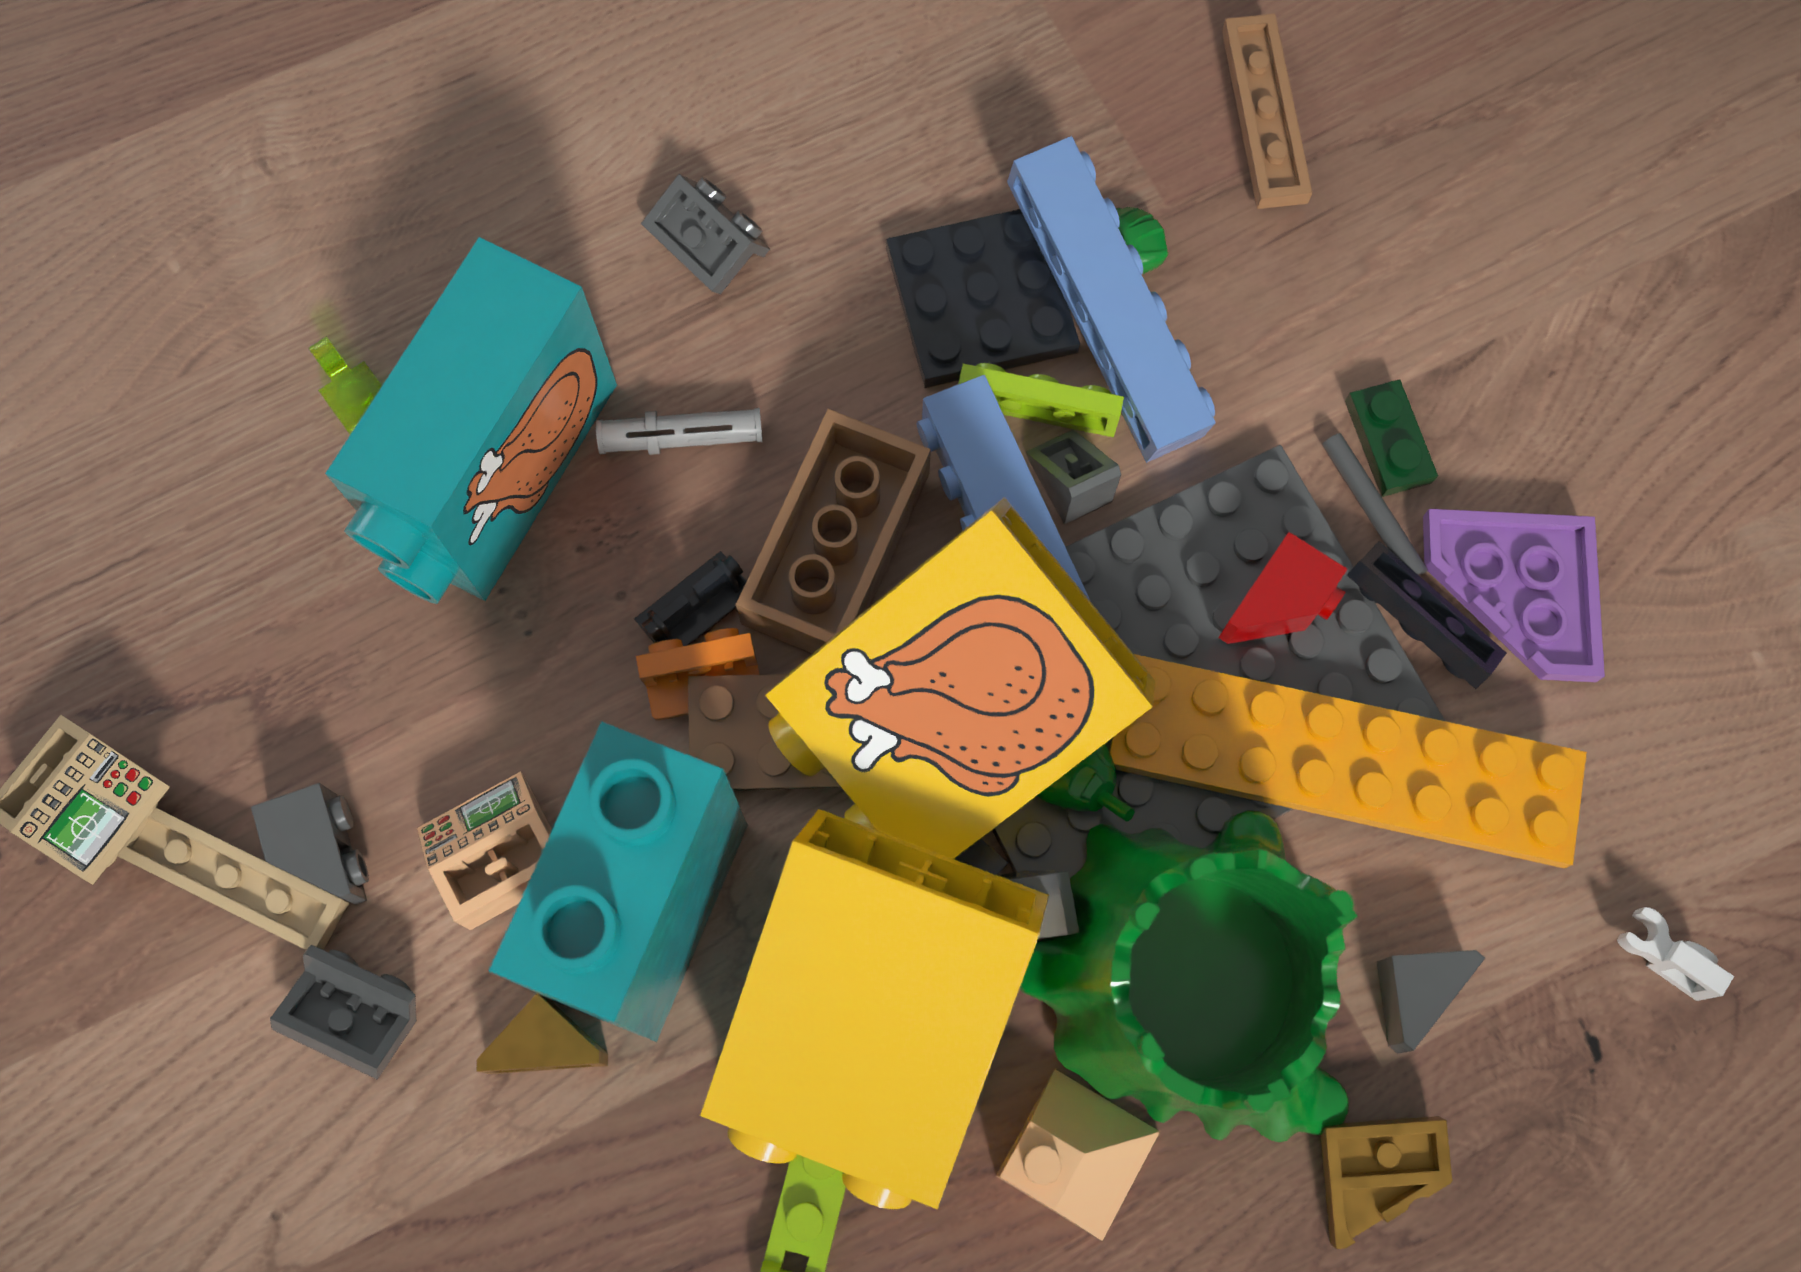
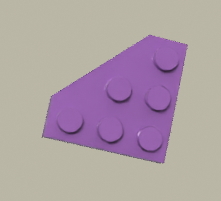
(1526, 583)

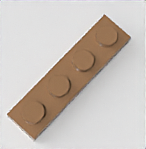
(1266, 111)

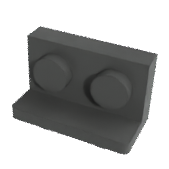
(704, 232)

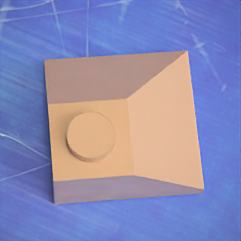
(1078, 1154)

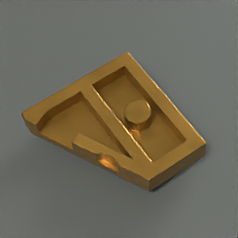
(1380, 1169)

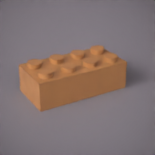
(834, 533)

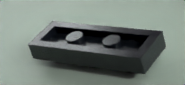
(1427, 615)

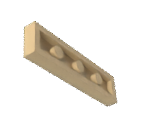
(234, 880)

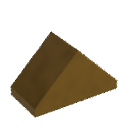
(541, 1040)

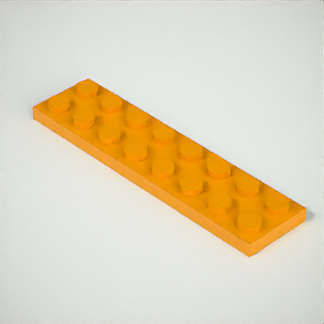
(1356, 763)

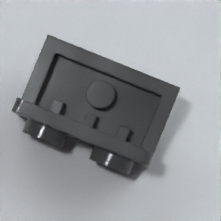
(347, 1011)

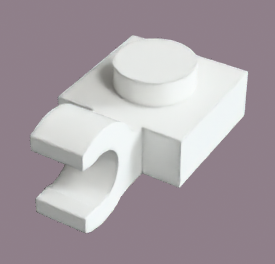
(1680, 962)

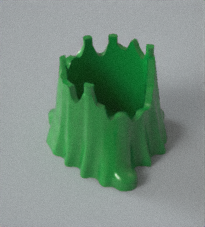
(1200, 978)

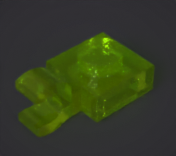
(350, 389)

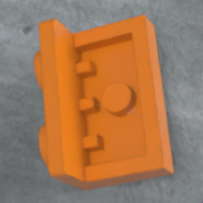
(670, 663)

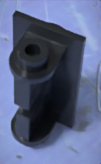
(695, 602)

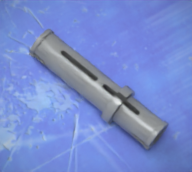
(614, 437)

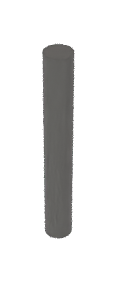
(1372, 503)

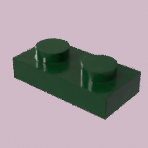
(1391, 438)

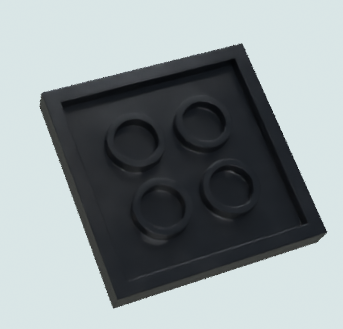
(979, 297)

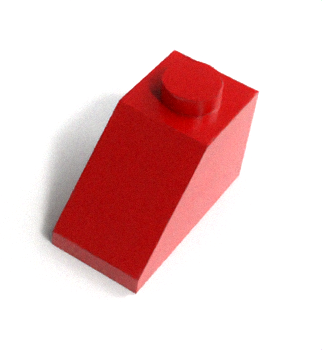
(1287, 594)

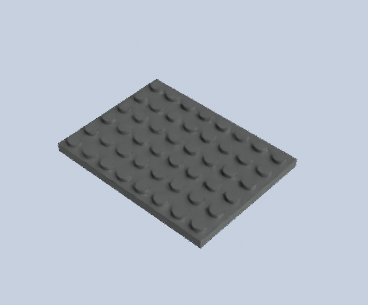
(1168, 592)

